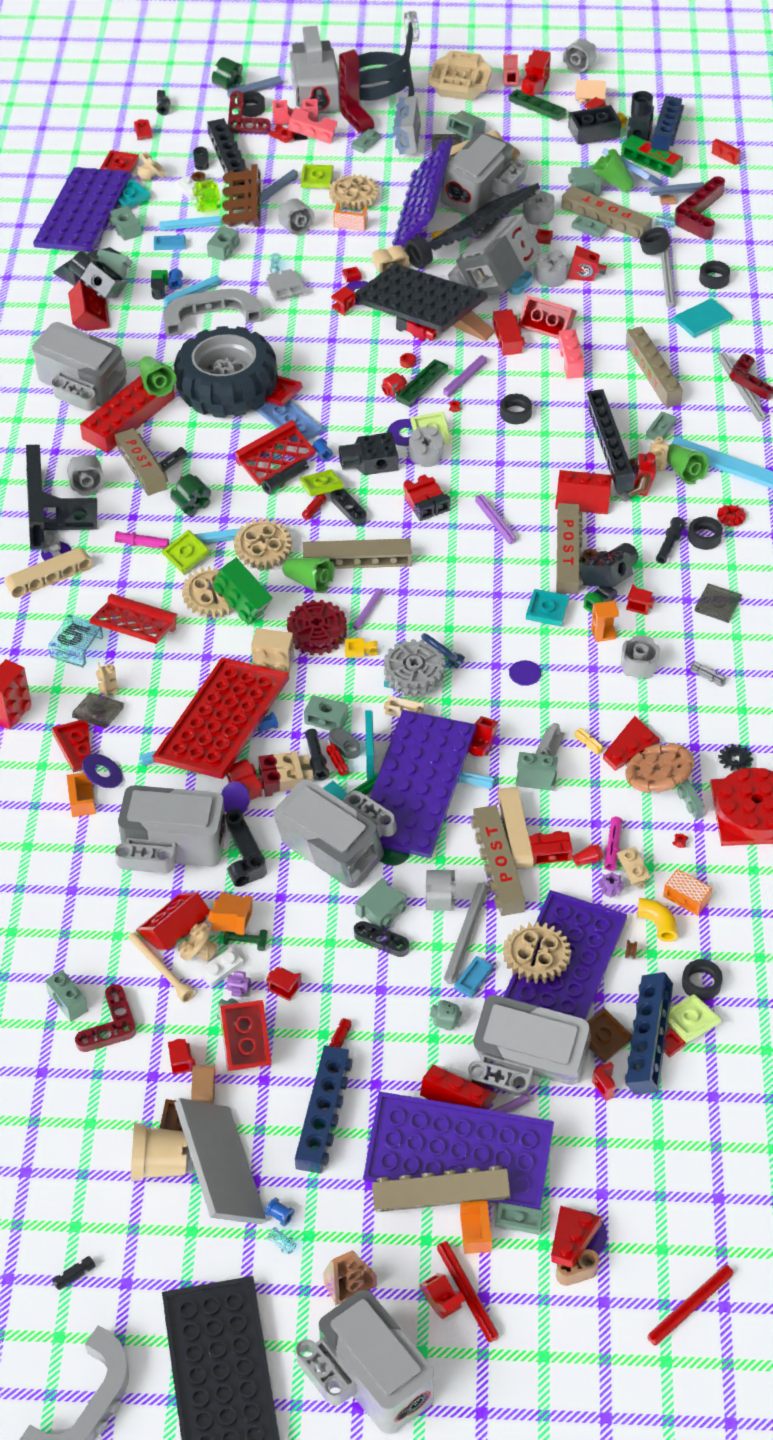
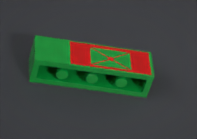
(654, 159)

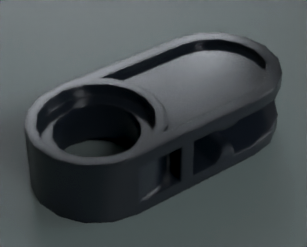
(201, 160)

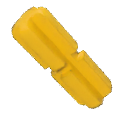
(585, 738)

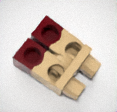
(283, 771)

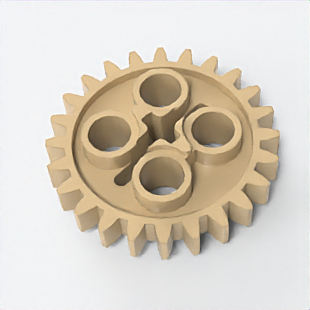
(354, 191)
(262, 543)
(200, 598)
(555, 957)

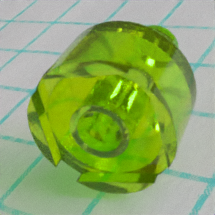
(206, 195)

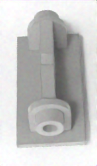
(551, 740)

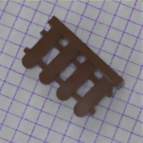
(232, 191)

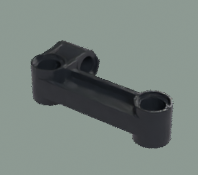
(244, 870)

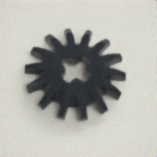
(744, 759)

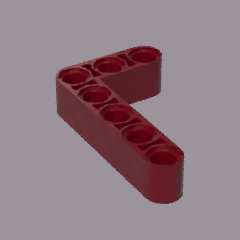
(349, 93)
(689, 212)

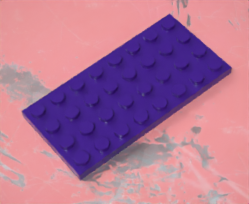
(422, 193)
(82, 209)
(421, 778)
(592, 939)
(438, 1137)

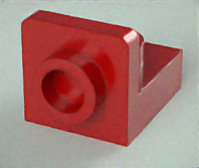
(142, 129)
(603, 1081)

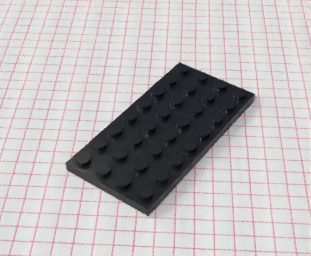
(482, 217)
(419, 297)
(219, 1362)

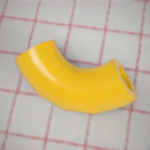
(660, 916)

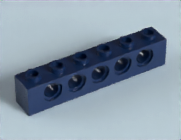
(667, 123)
(649, 1033)
(331, 1060)

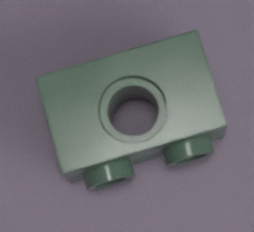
(125, 223)
(223, 243)
(325, 713)
(66, 995)

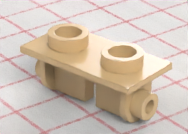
(660, 449)
(107, 677)
(395, 706)
(634, 866)

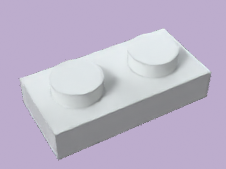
(185, 185)
(220, 967)

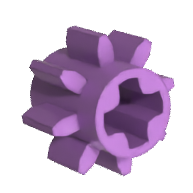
(611, 884)
(238, 983)

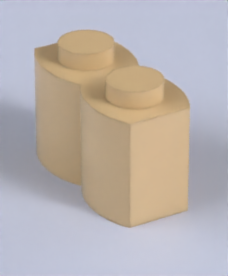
(385, 257)

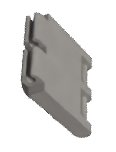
(285, 284)

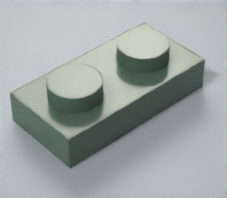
(365, 141)
(589, 226)
(661, 425)
(692, 800)
(519, 1218)

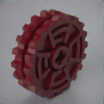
(317, 627)

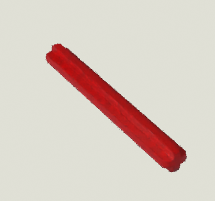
(464, 1286)
(690, 1305)

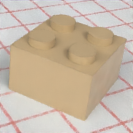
(273, 649)

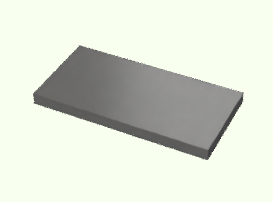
(220, 1162)

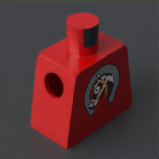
(585, 265)

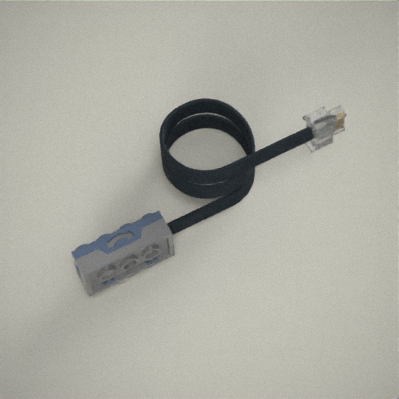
(407, 114)

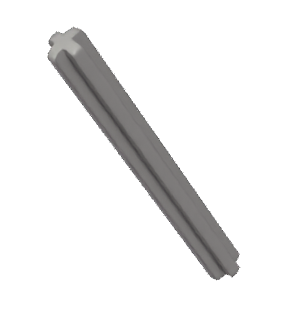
(667, 278)
(745, 393)
(466, 933)

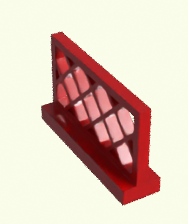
(265, 443)
(134, 611)

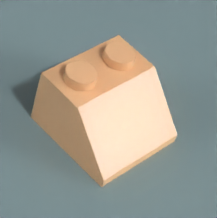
(589, 89)

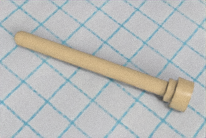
(184, 991)

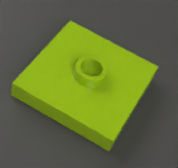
(316, 176)
(321, 482)
(186, 552)

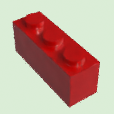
(508, 332)

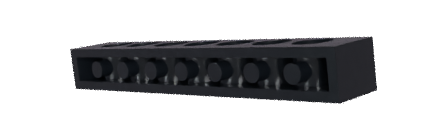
(226, 148)
(610, 440)

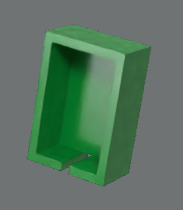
(242, 591)

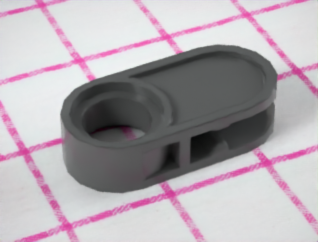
(344, 740)

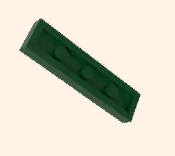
(537, 105)
(422, 382)

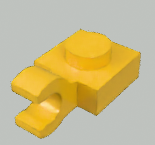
(357, 647)

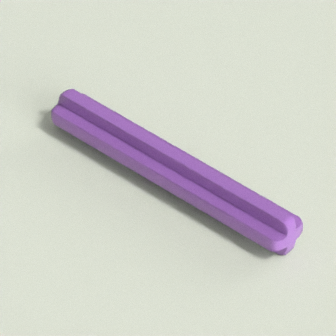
(464, 375)
(495, 518)

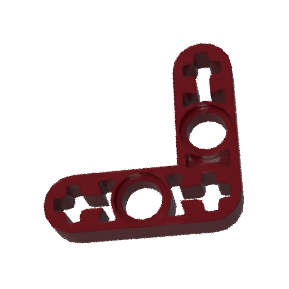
(238, 118)
(741, 376)
(118, 1023)

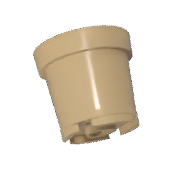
(157, 1152)

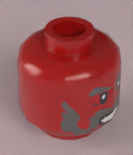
(393, 384)

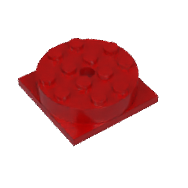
(744, 807)

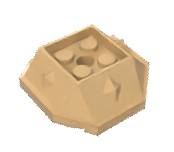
(460, 75)

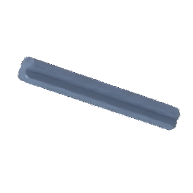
(255, 86)
(278, 185)
(675, 189)

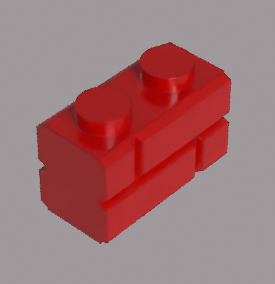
(551, 847)

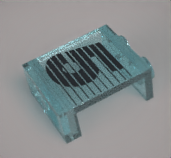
(73, 640)

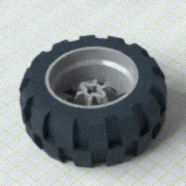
(225, 371)

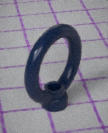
(455, 659)

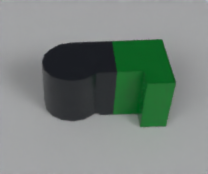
(159, 279)
(600, 595)

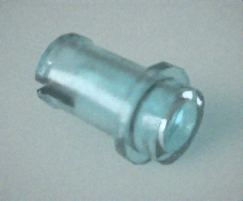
(665, 221)
(275, 260)
(285, 1243)

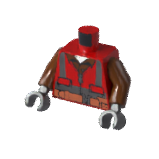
(644, 473)

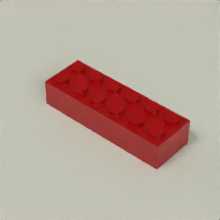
(122, 412)

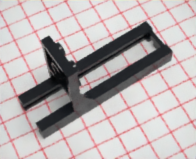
(70, 512)

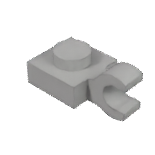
(51, 544)

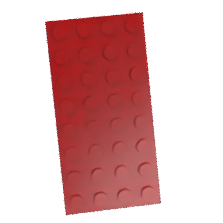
(221, 718)

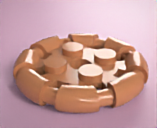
(644, 767)

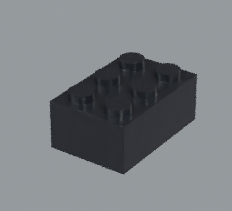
(594, 124)

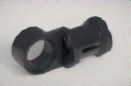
(163, 103)

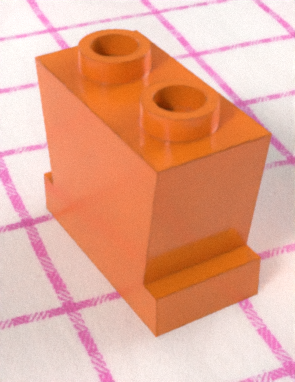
(231, 913)

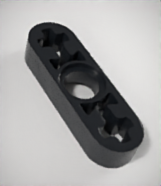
(356, 514)
(383, 946)

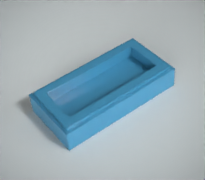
(170, 242)
(473, 977)

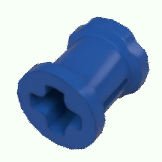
(175, 279)
(322, 449)
(268, 722)
(279, 1211)

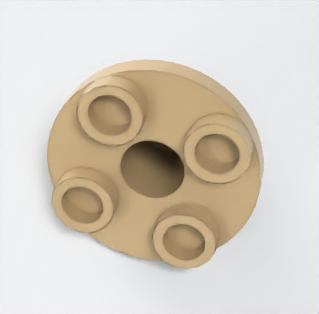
(149, 168)
(198, 944)

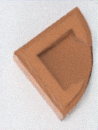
(667, 199)

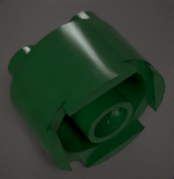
(227, 73)
(191, 494)

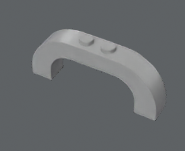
(210, 302)
(107, 1399)

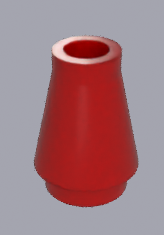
(588, 855)

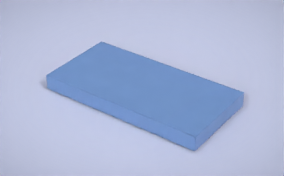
(646, 175)
(280, 415)

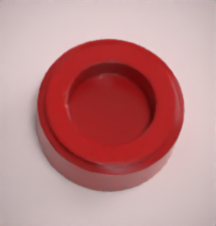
(407, 360)

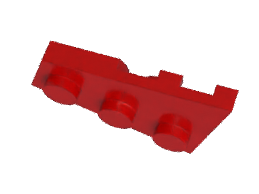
(73, 742)
(629, 742)
(573, 1235)

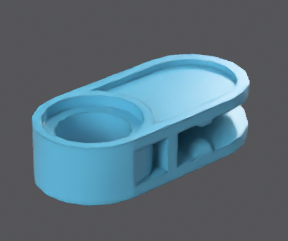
(521, 284)

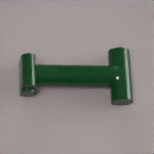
(260, 940)

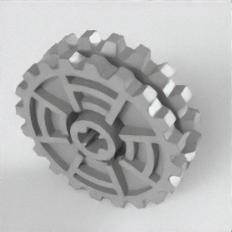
(414, 668)

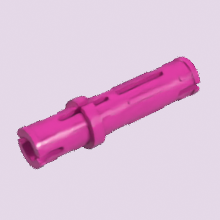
(136, 539)
(613, 843)

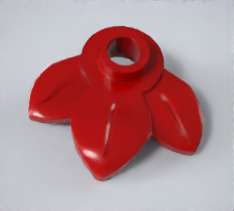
(282, 134)

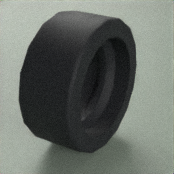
(253, 110)
(650, 245)
(417, 252)
(714, 267)
(515, 417)
(705, 542)
(707, 967)

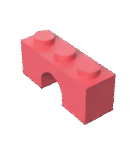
(283, 112)
(320, 130)
(571, 351)

